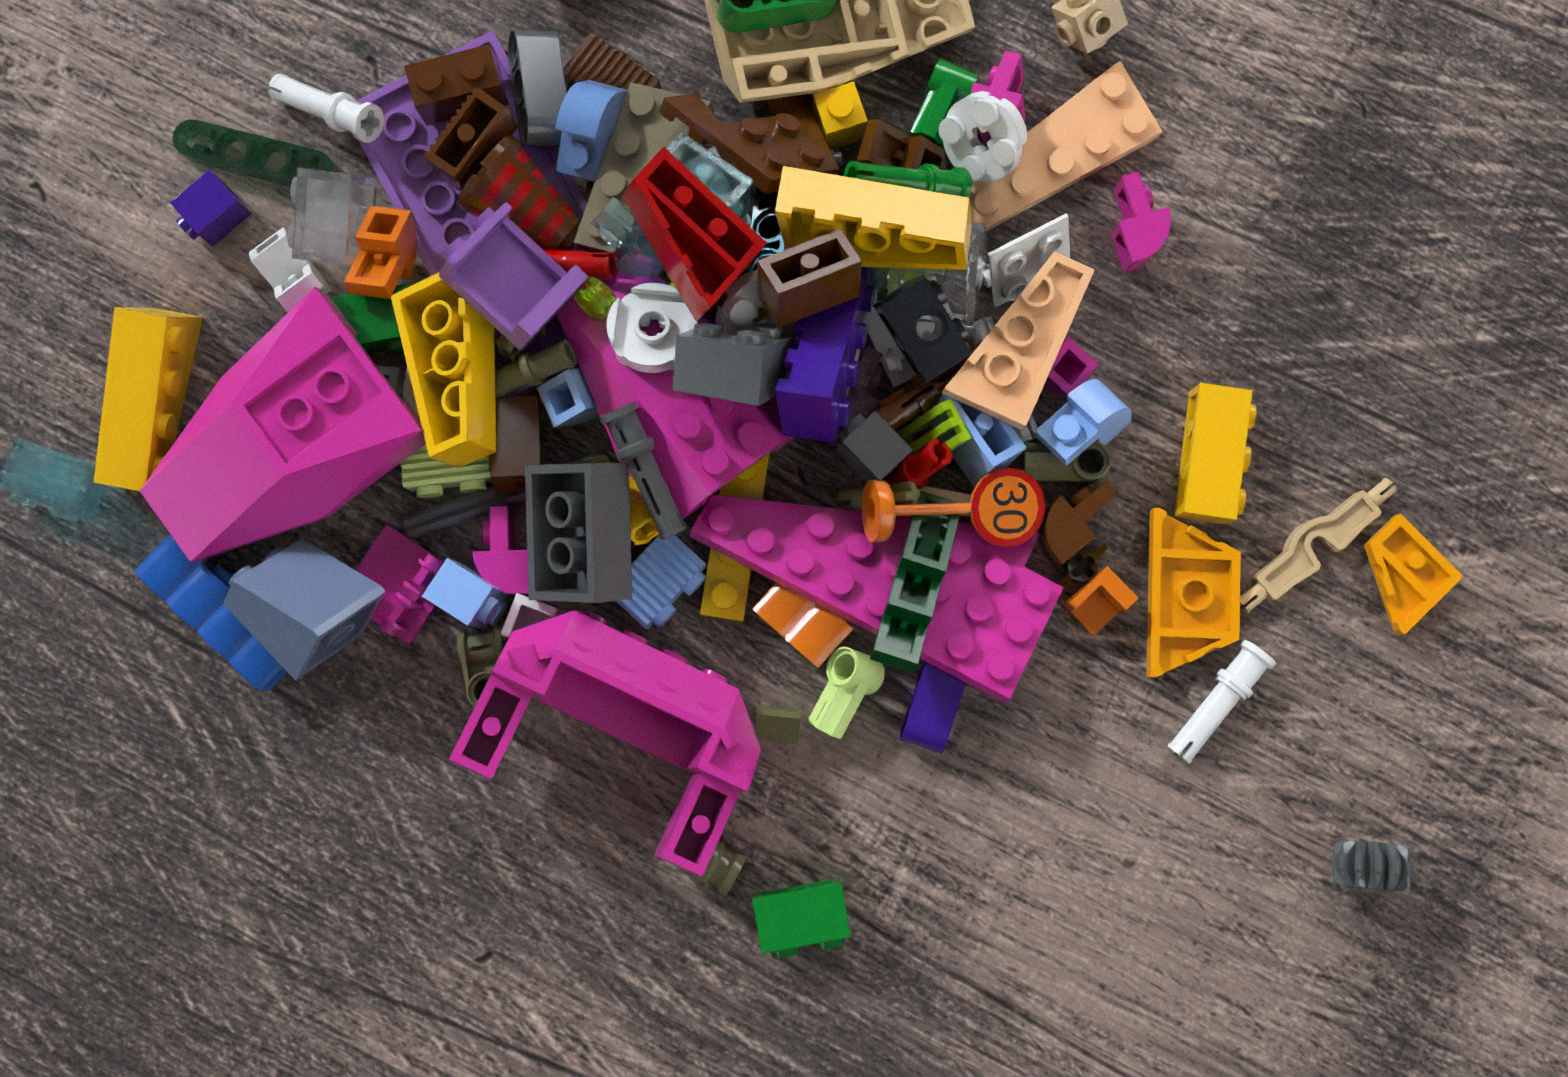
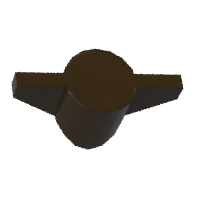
(1081, 566)

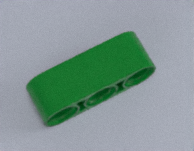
(771, 13)

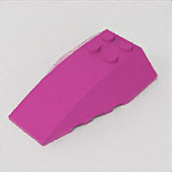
(696, 437)

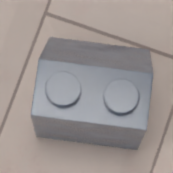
(302, 604)

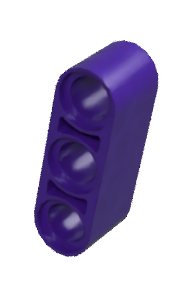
(932, 709)

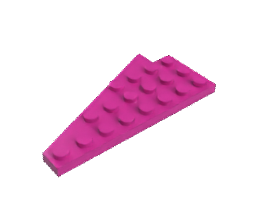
(986, 604)

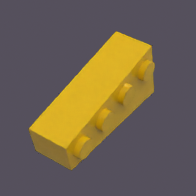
(143, 392)

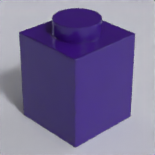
(209, 209)

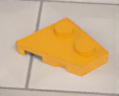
(1408, 572)

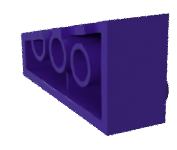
(823, 367)

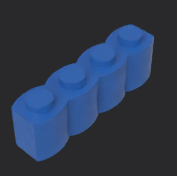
(197, 597)

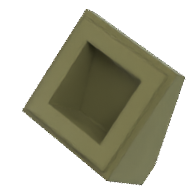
(777, 724)

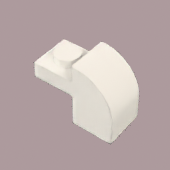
(289, 277)

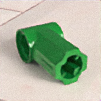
(945, 88)

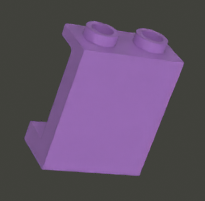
(508, 276)

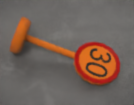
(1002, 508)

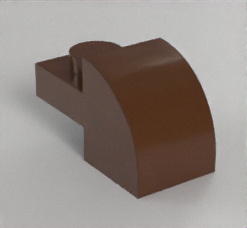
(891, 147)
(1065, 528)

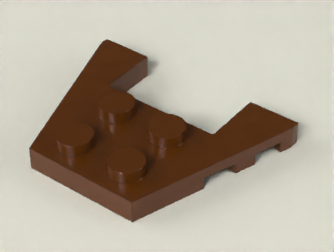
(761, 144)

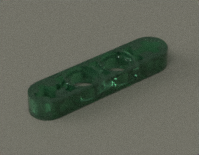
(257, 152)

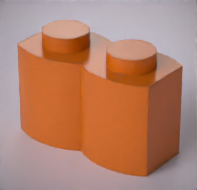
(803, 623)

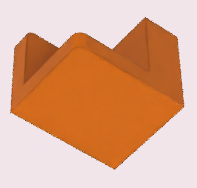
(1100, 600)

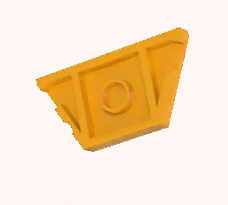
(1189, 594)

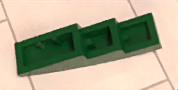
(915, 587)

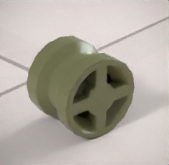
(722, 869)

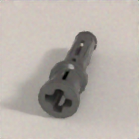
(636, 449)

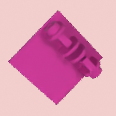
(404, 574)

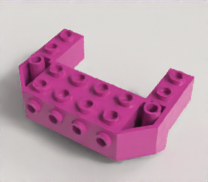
(634, 696)

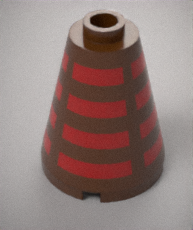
(537, 206)

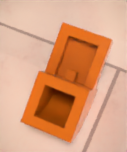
(385, 254)

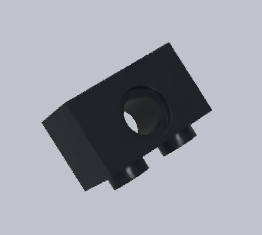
(900, 316)

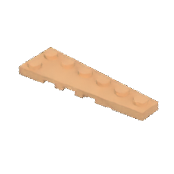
(1069, 145)

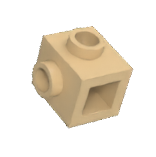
(1087, 22)

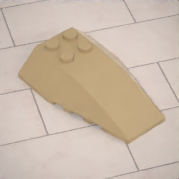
(833, 50)

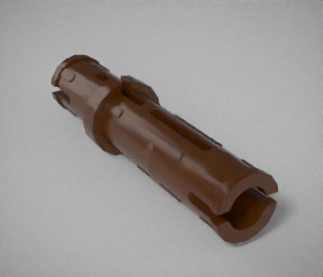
(919, 397)

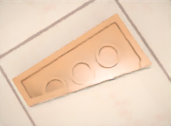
(1018, 353)

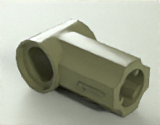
(1046, 467)

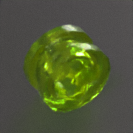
(595, 299)

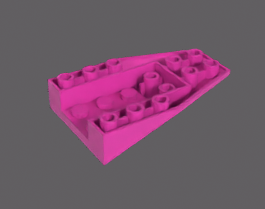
(283, 437)

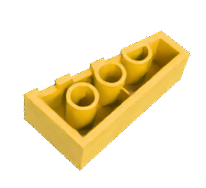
(881, 220)
(450, 370)

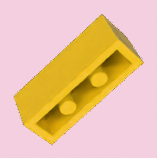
(1214, 454)

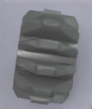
(1372, 865)

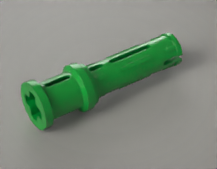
(925, 177)

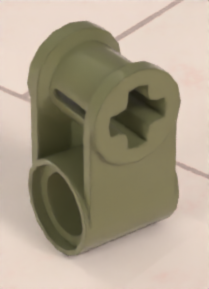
(479, 664)

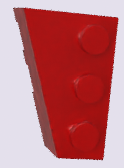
(690, 231)

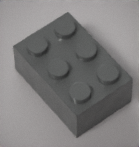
(578, 532)

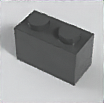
(871, 447)

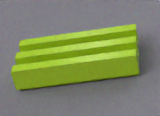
(954, 421)

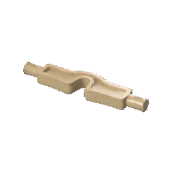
(1298, 558)

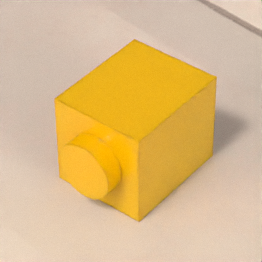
(840, 115)

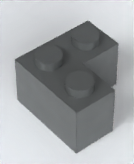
(729, 365)

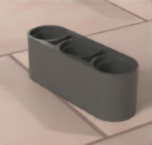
(536, 85)

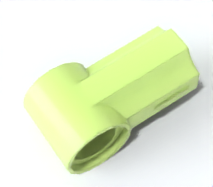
(850, 678)

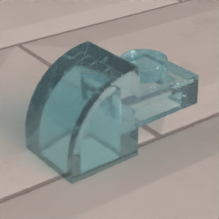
(621, 230)

